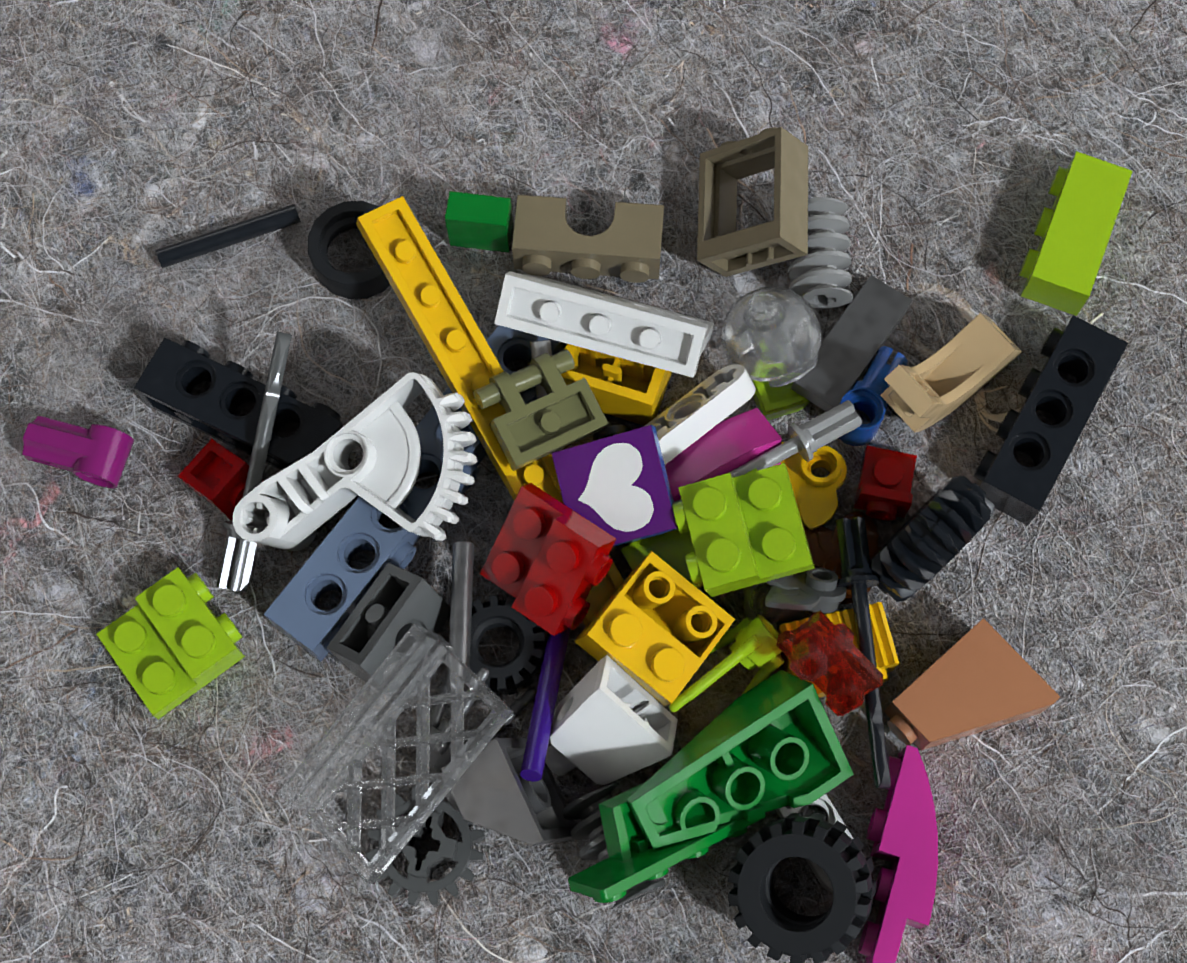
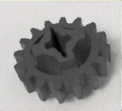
(449, 852)

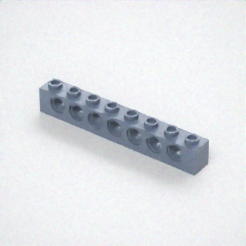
(361, 528)

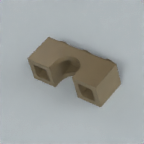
(624, 250)

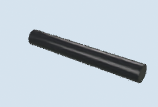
(228, 236)

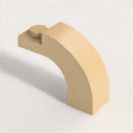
(951, 375)

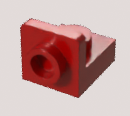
(217, 477)
(885, 483)

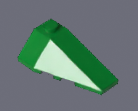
(753, 758)

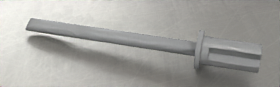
(807, 438)

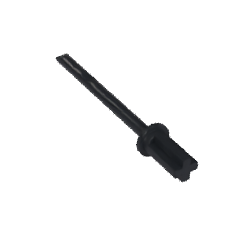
(858, 577)

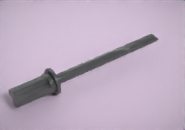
(238, 552)

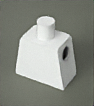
(609, 727)

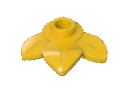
(816, 495)

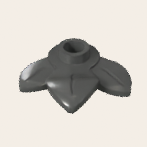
(806, 590)

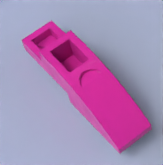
(909, 840)

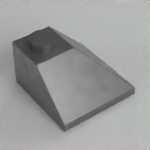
(503, 801)

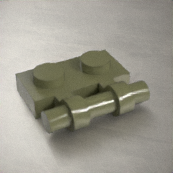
(544, 424)

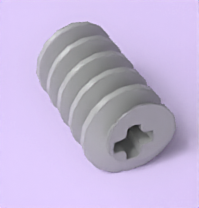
(821, 273)

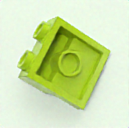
(742, 530)
(172, 642)

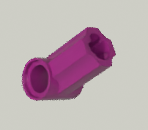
(91, 454)

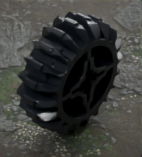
(931, 538)

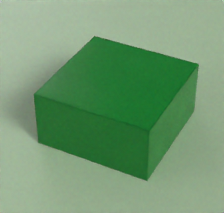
(479, 221)

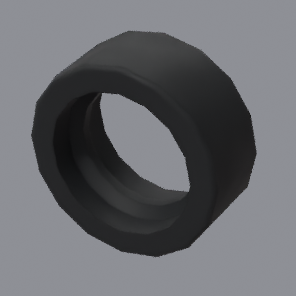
(323, 231)

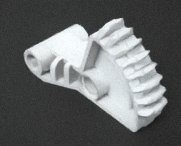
(311, 491)

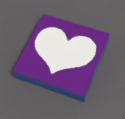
(619, 484)

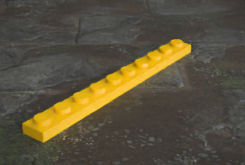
(455, 345)

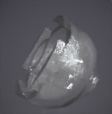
(772, 335)

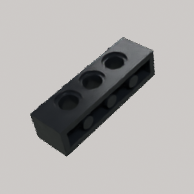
(1091, 358)
(179, 368)

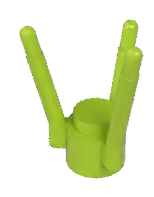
(753, 647)

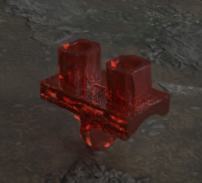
(831, 661)

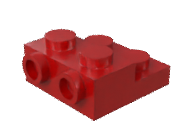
(548, 560)

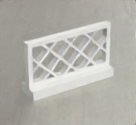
(603, 323)

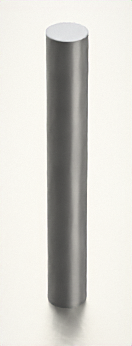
(461, 603)

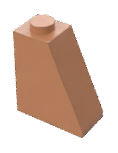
(969, 691)

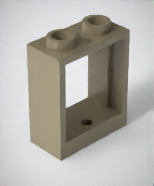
(761, 245)

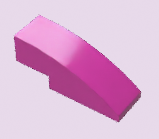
(722, 450)

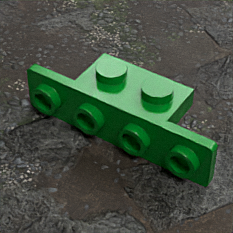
(632, 858)

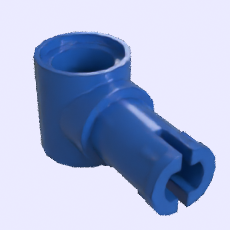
(867, 398)

